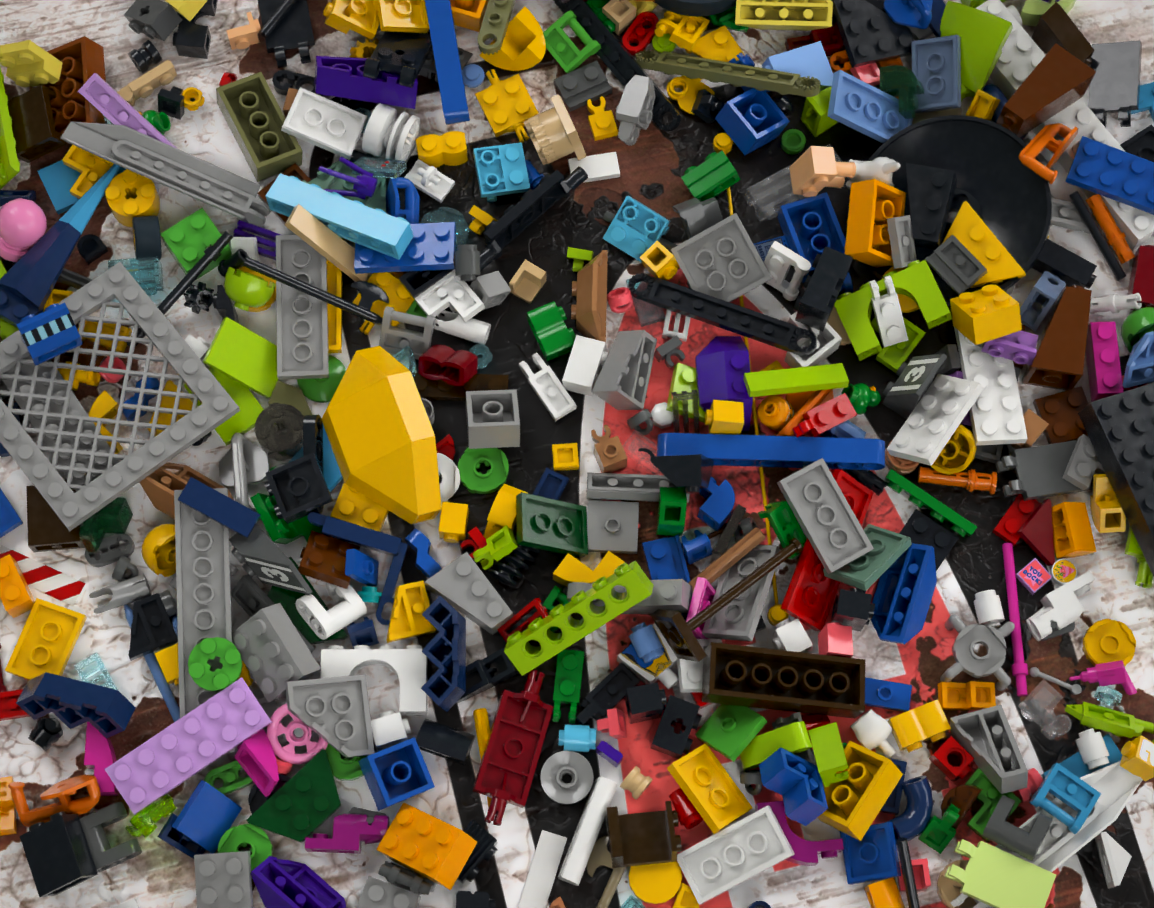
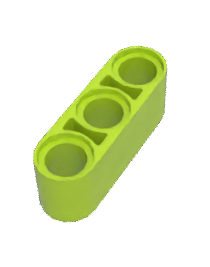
(791, 737)

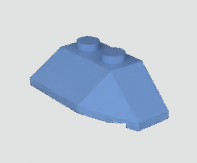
(1140, 362)

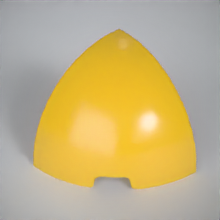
(522, 45)

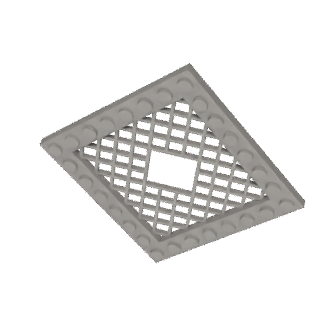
(114, 481)

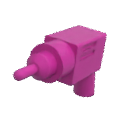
(1108, 674)

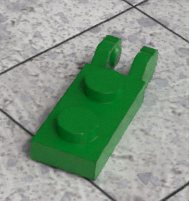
(568, 682)

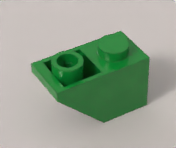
(671, 511)

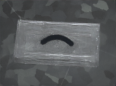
(640, 450)

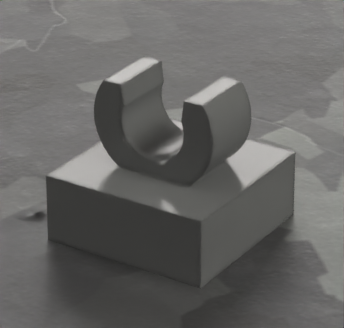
(669, 349)

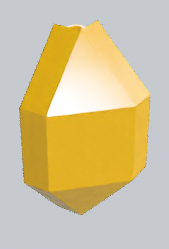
(384, 436)

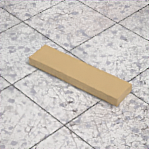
(324, 241)

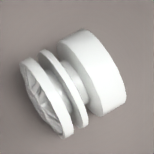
(391, 135)

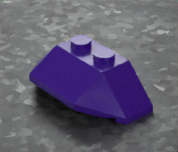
(721, 374)
(293, 886)

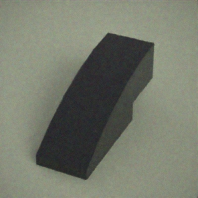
(487, 673)

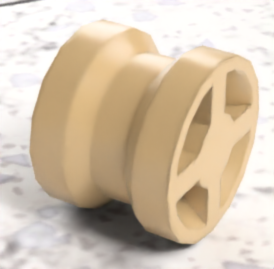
(636, 782)

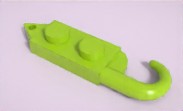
(1109, 720)

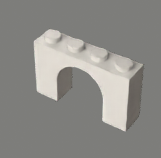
(408, 665)

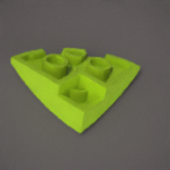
(981, 41)

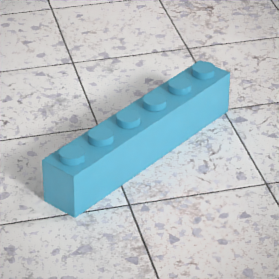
(343, 216)

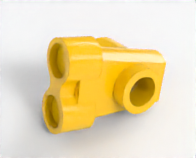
(81, 376)

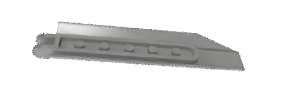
(170, 168)

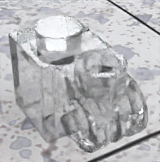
(1039, 707)

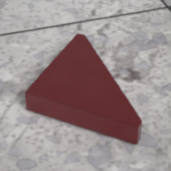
(1039, 532)

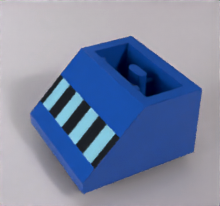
(49, 333)

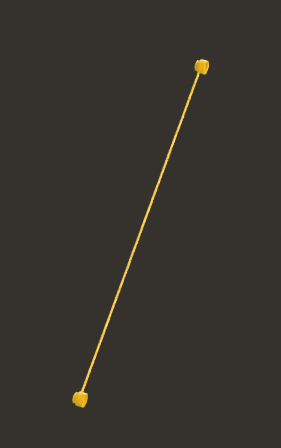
(775, 615)

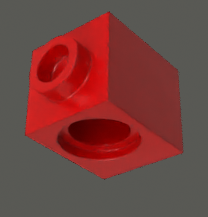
(951, 746)

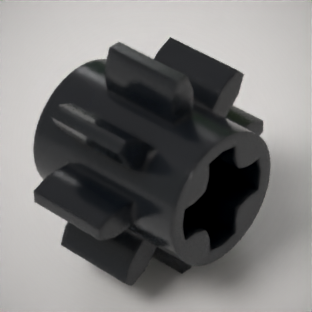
(198, 297)

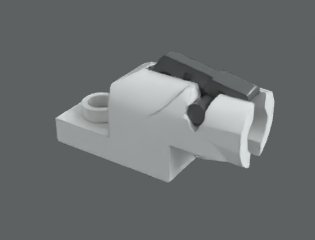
(1060, 609)

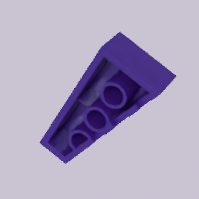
(345, 79)

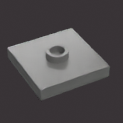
(612, 526)

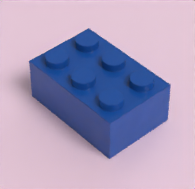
(810, 227)

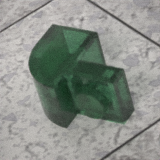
(901, 82)
(110, 519)

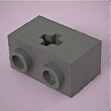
(152, 18)

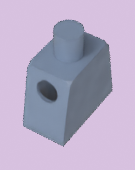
(1044, 292)

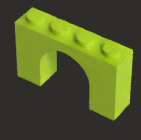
(914, 282)

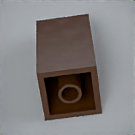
(1049, 89)
(1062, 343)

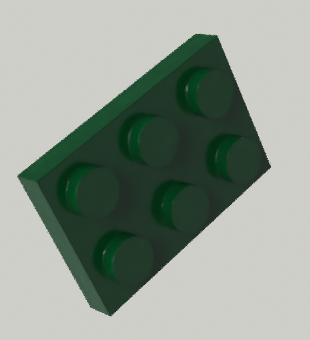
(551, 525)

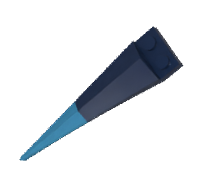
(33, 277)

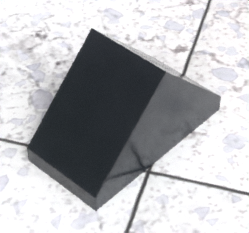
(419, 281)

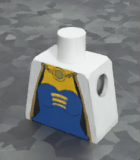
(654, 670)

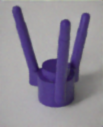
(363, 184)

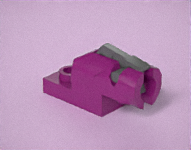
(350, 831)

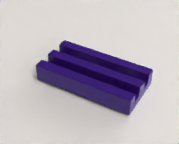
(259, 231)

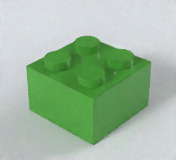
(190, 239)

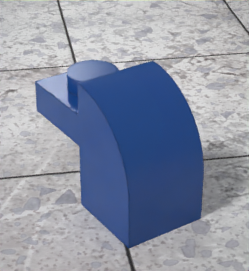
(718, 505)

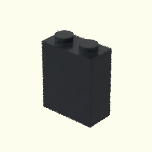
(58, 854)

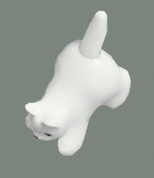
(879, 169)

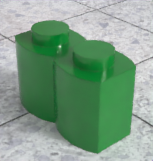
(550, 330)

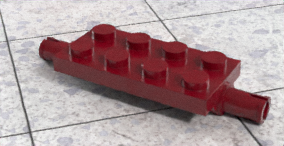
(513, 748)

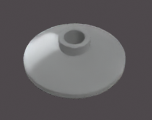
(567, 763)

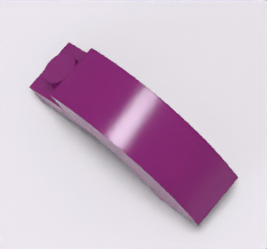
(805, 851)

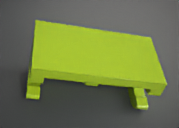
(829, 753)

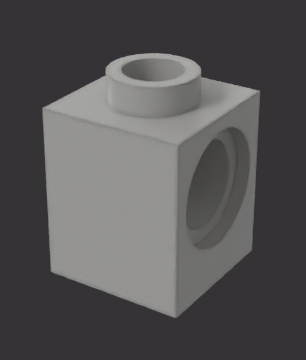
(490, 289)

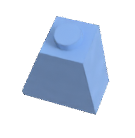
(806, 61)

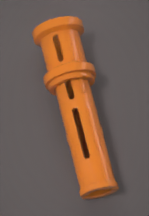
(970, 480)

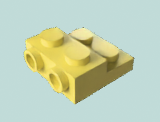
(29, 64)

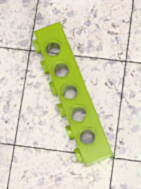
(527, 657)

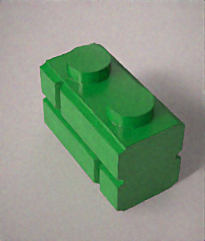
(710, 177)

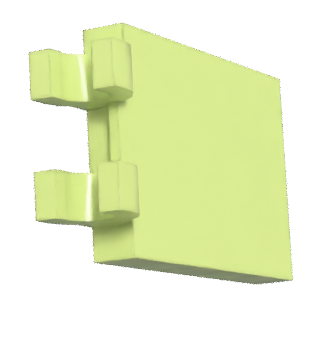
(1000, 877)

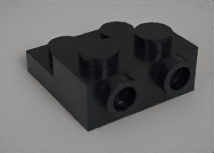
(298, 488)

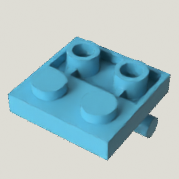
(501, 170)
(635, 228)

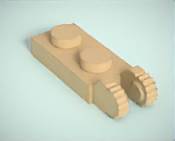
(145, 84)

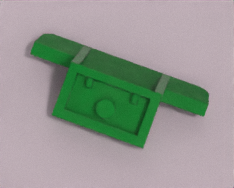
(279, 530)

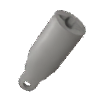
(123, 593)

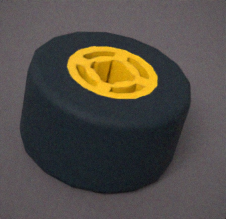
(146, 237)

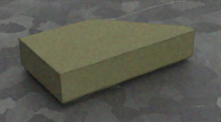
(290, 395)

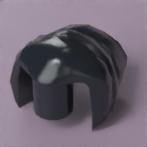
(46, 732)

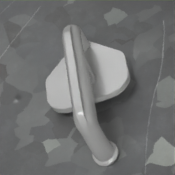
(243, 466)

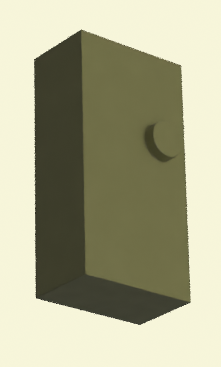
(257, 126)

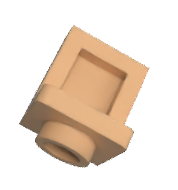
(245, 35)

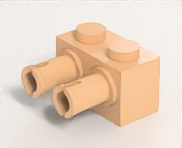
(817, 170)

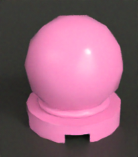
(20, 228)

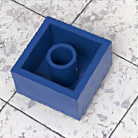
(752, 120)
(396, 774)

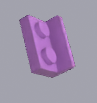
(1015, 346)

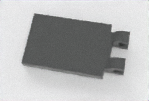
(1039, 471)

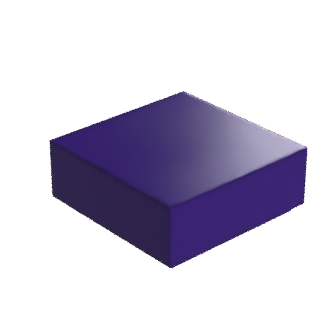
(609, 753)

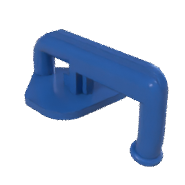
(910, 12)
(412, 197)

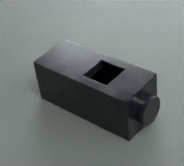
(1066, 265)

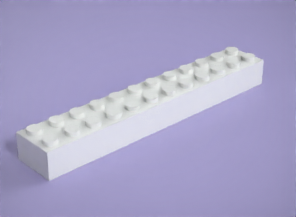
(1017, 61)

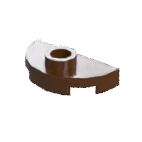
(961, 797)

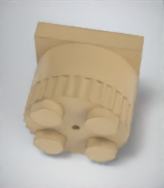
(554, 133)

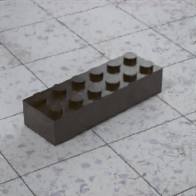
(783, 680)

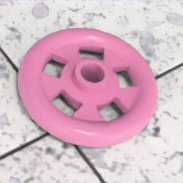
(287, 752)

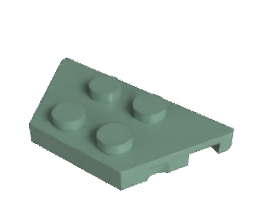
(327, 181)

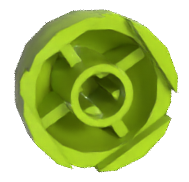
(247, 289)

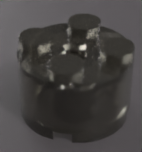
(275, 419)

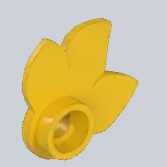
(689, 91)

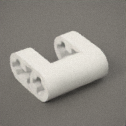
(326, 623)

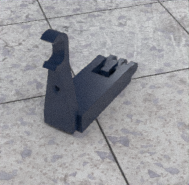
(368, 539)

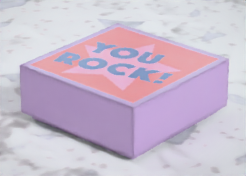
(1033, 576)

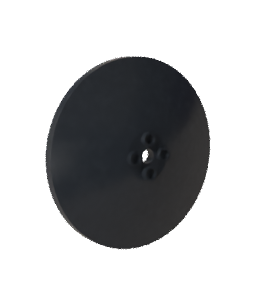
(989, 177)

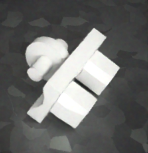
(430, 180)

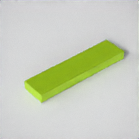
(796, 380)

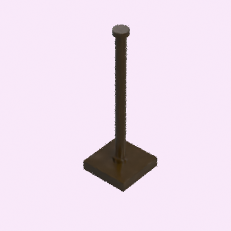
(679, 632)

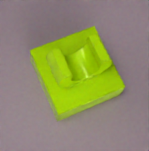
(579, 257)

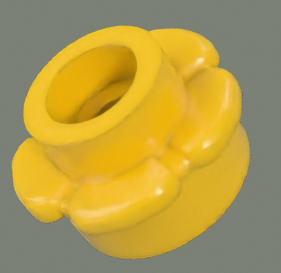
(190, 93)

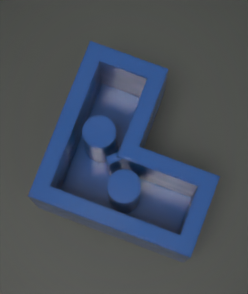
(797, 783)

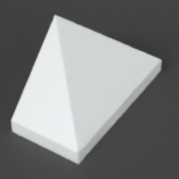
(1113, 859)

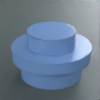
(473, 75)

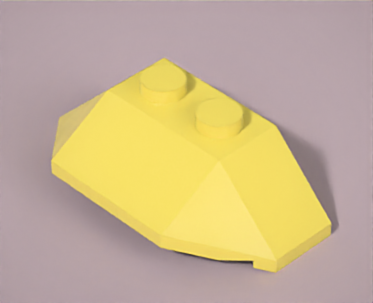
(784, 14)

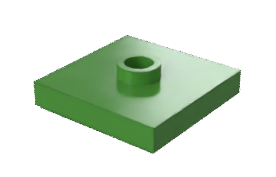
(731, 729)

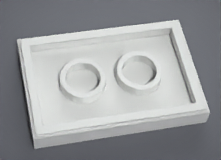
(324, 123)

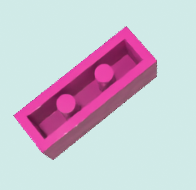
(1103, 360)

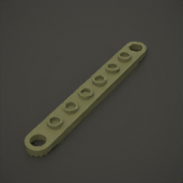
(495, 25)
(731, 73)

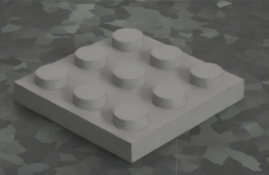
(722, 261)

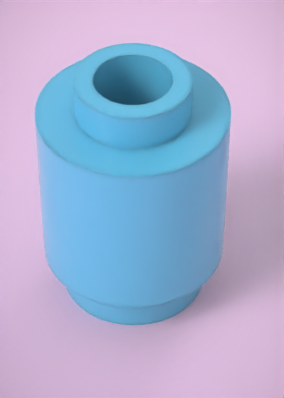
(577, 738)

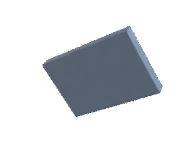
(938, 68)

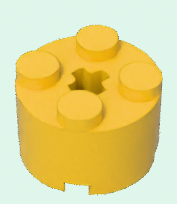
(132, 196)

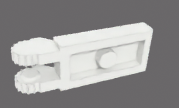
(888, 313)
(548, 388)

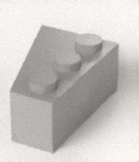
(627, 370)
(470, 593)

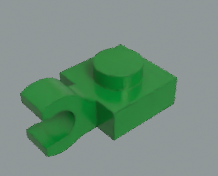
(939, 831)

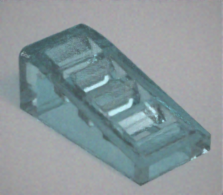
(101, 666)

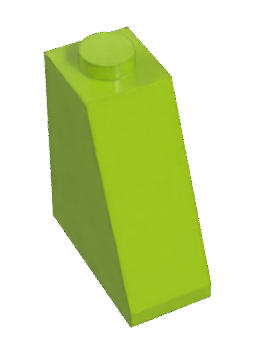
(816, 113)

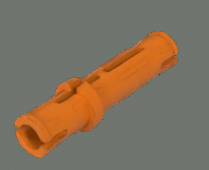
(1110, 228)

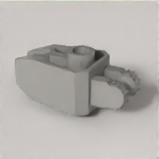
(635, 108)

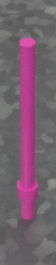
(1019, 668)

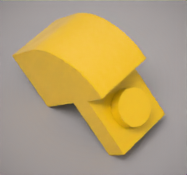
(1105, 507)
(503, 510)

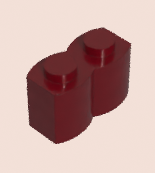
(448, 365)

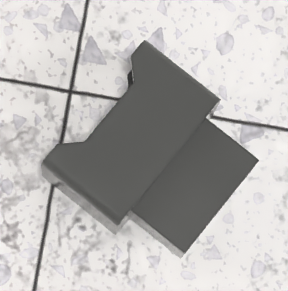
(698, 215)

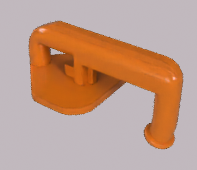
(1043, 140)
(802, 403)
(61, 790)

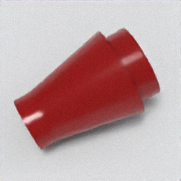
(686, 811)

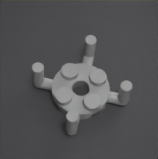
(968, 661)

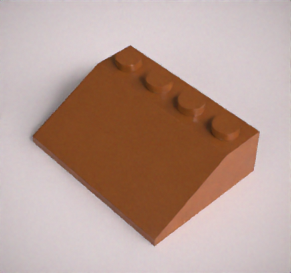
(80, 61)

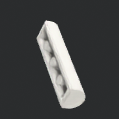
(587, 831)

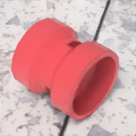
(1034, 783)

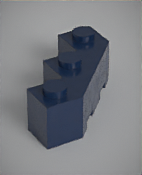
(447, 652)
(76, 703)

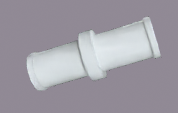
(1115, 303)

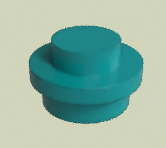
(369, 594)

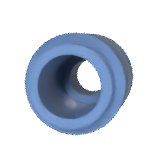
(646, 642)

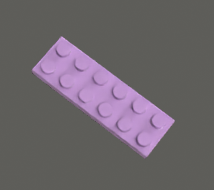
(188, 746)

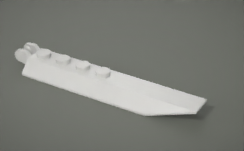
(1060, 844)

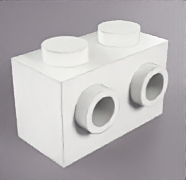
(584, 365)

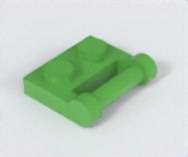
(563, 48)

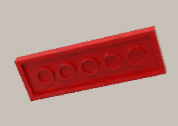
(809, 591)

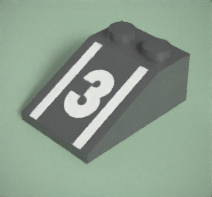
(912, 383)
(267, 561)

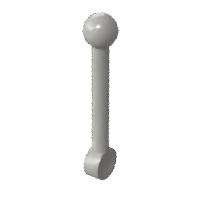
(1074, 689)

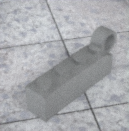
(666, 595)

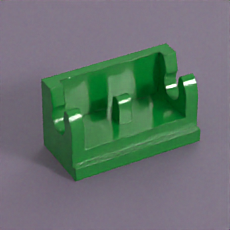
(783, 523)

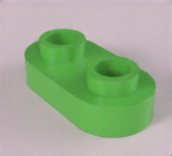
(230, 775)

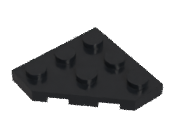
(870, 33)

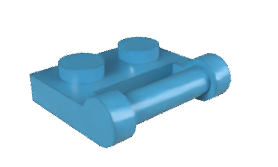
(1069, 790)

